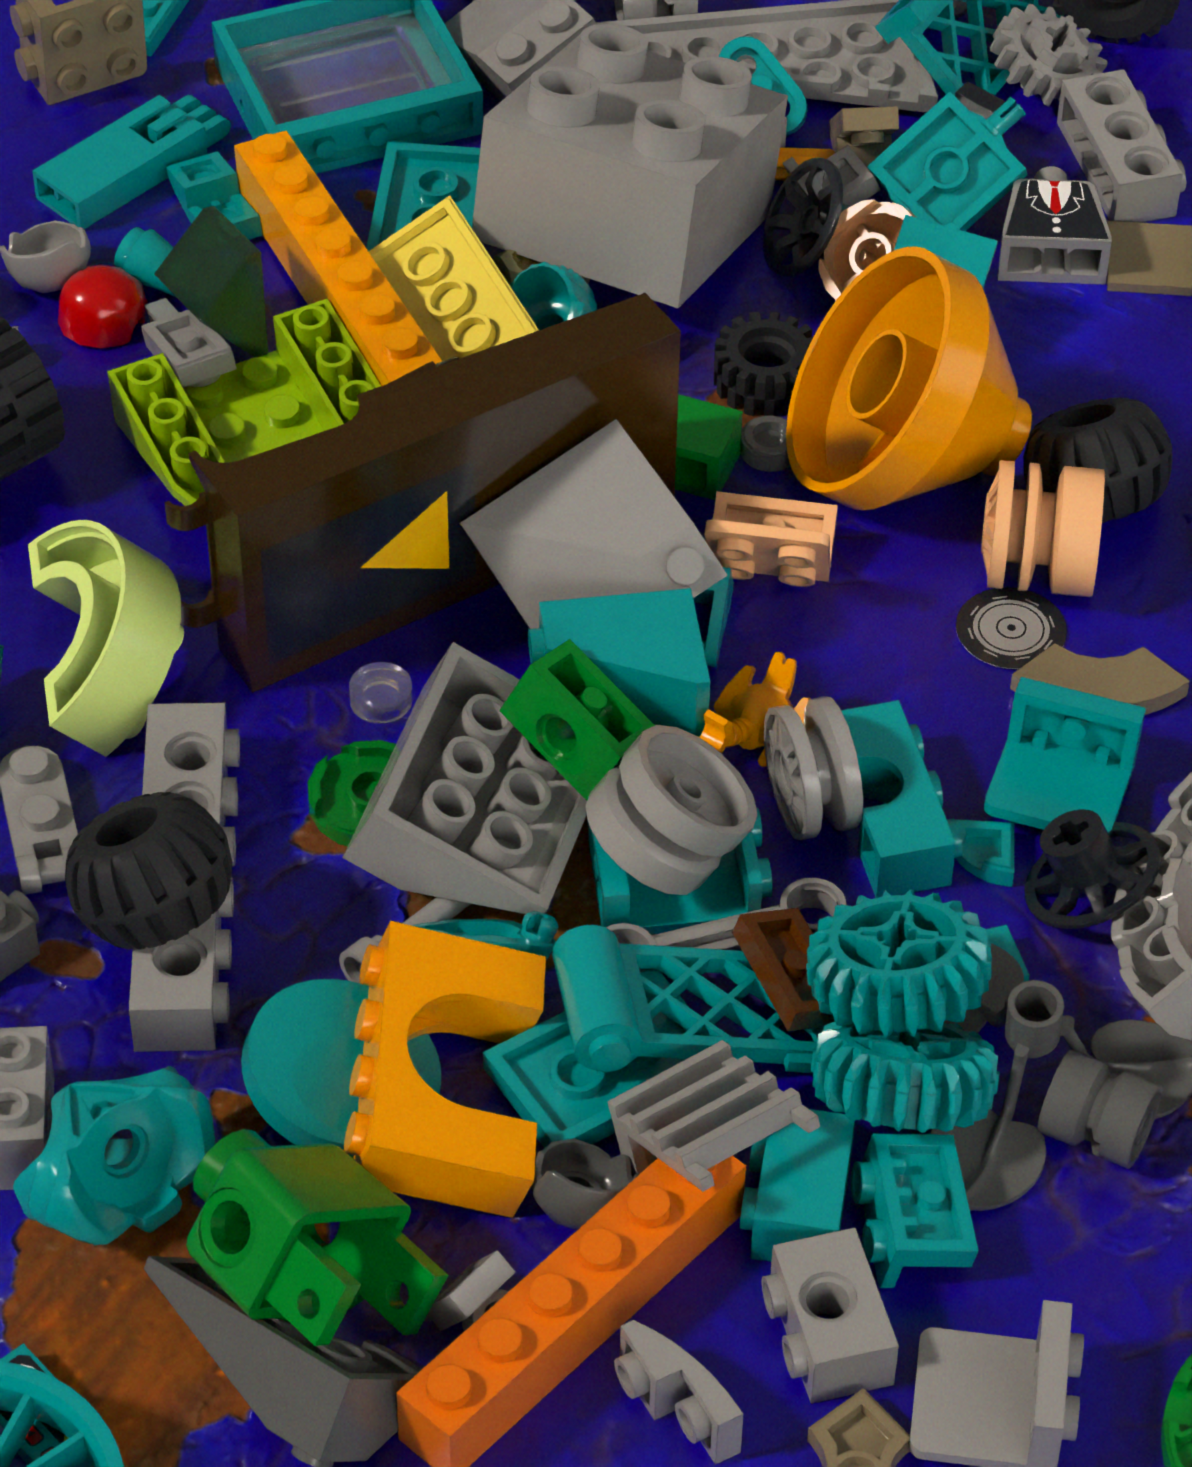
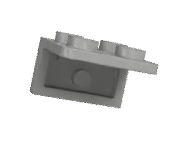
(997, 1395)

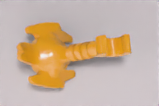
(743, 706)

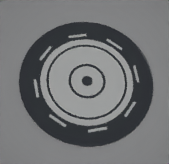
(1009, 626)

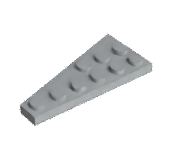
(821, 45)

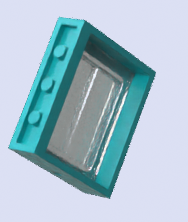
(348, 77)

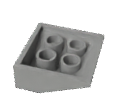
(591, 529)

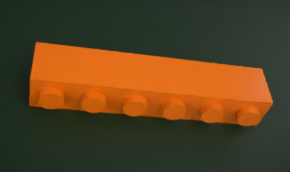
(563, 1311)

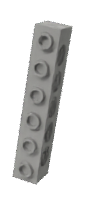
(177, 984)

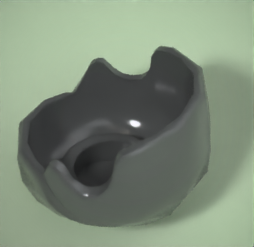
(577, 1180)

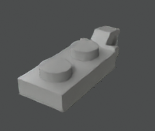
(190, 347)

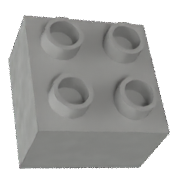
(629, 164)

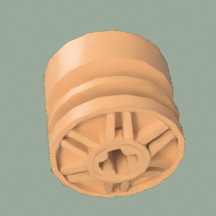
(1044, 528)

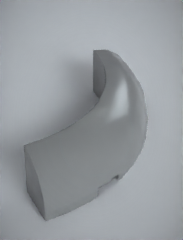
(1157, 930)

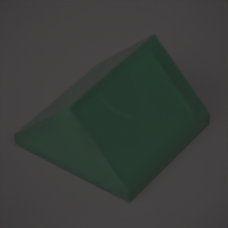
(220, 280)

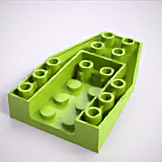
(250, 410)

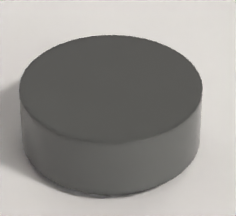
(765, 444)

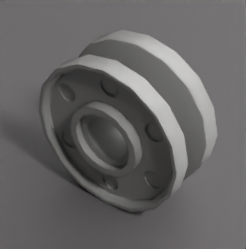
(813, 768)

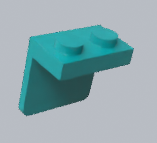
(1064, 755)

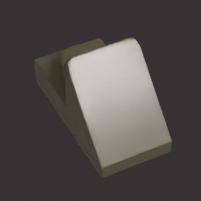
(864, 130)

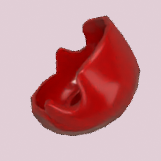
(101, 306)

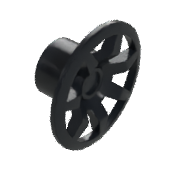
(811, 222)
(1084, 862)

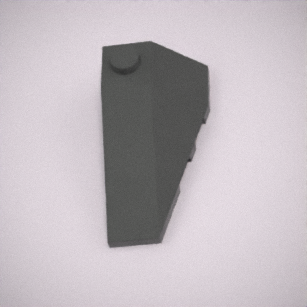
(321, 1399)

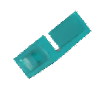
(729, 891)

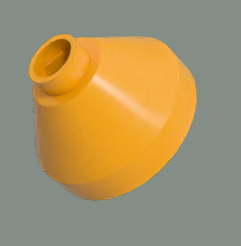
(904, 387)

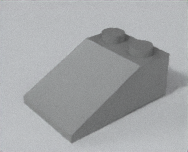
(514, 38)

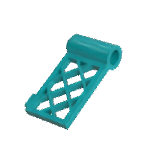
(614, 1005)

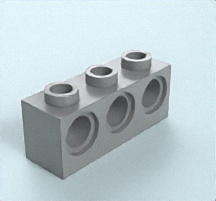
(1120, 147)

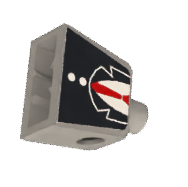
(1054, 232)

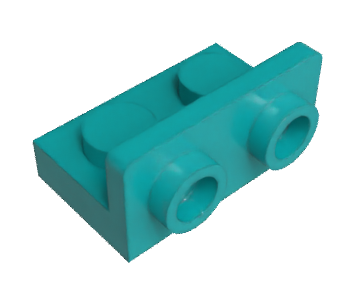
(913, 1205)

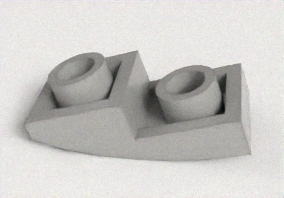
(675, 1381)

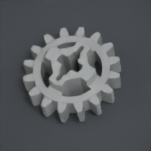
(1044, 51)

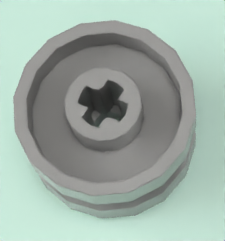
(671, 810)

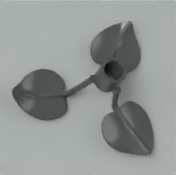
(1006, 1157)

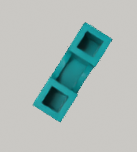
(908, 837)

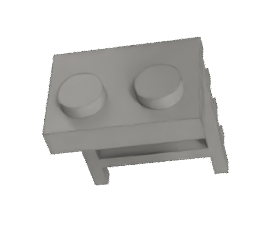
(703, 1114)

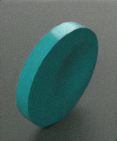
(303, 1060)

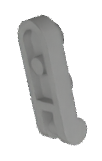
(37, 815)

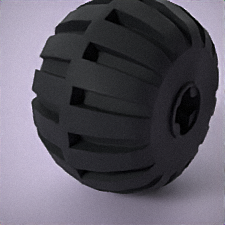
(1111, 436)
(148, 870)

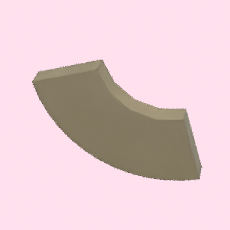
(1132, 678)

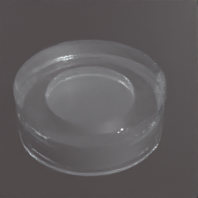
(380, 692)

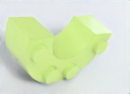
(123, 633)

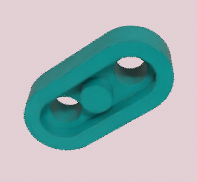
(769, 75)

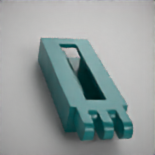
(126, 158)

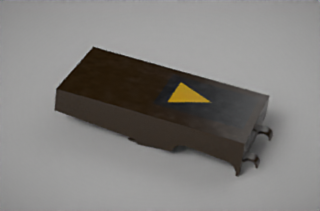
(364, 519)

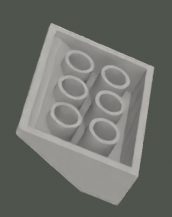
(469, 799)

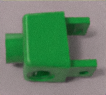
(264, 1246)

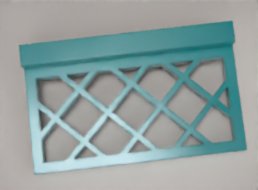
(912, 17)

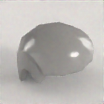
(46, 255)

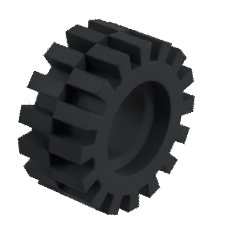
(756, 342)

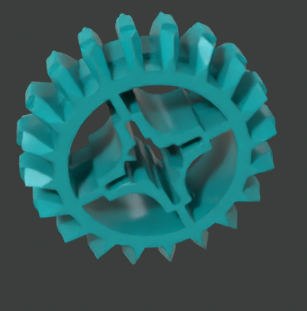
(899, 963)
(906, 1080)

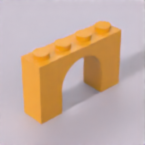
(402, 1126)

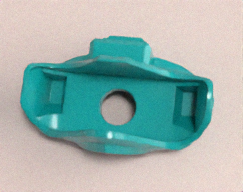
(102, 1184)

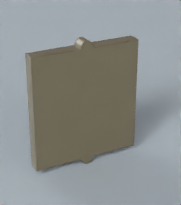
(1150, 258)

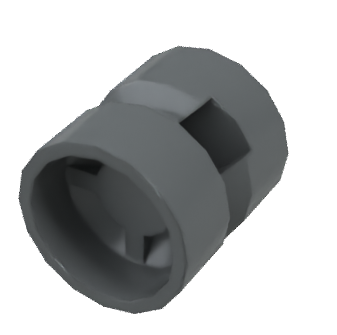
(1100, 1108)

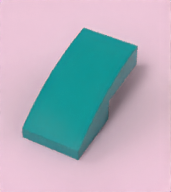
(209, 183)

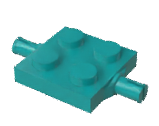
(951, 163)

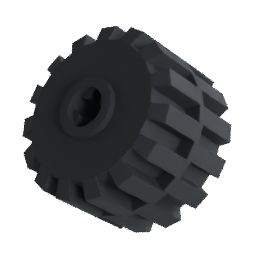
(28, 404)

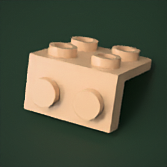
(773, 537)

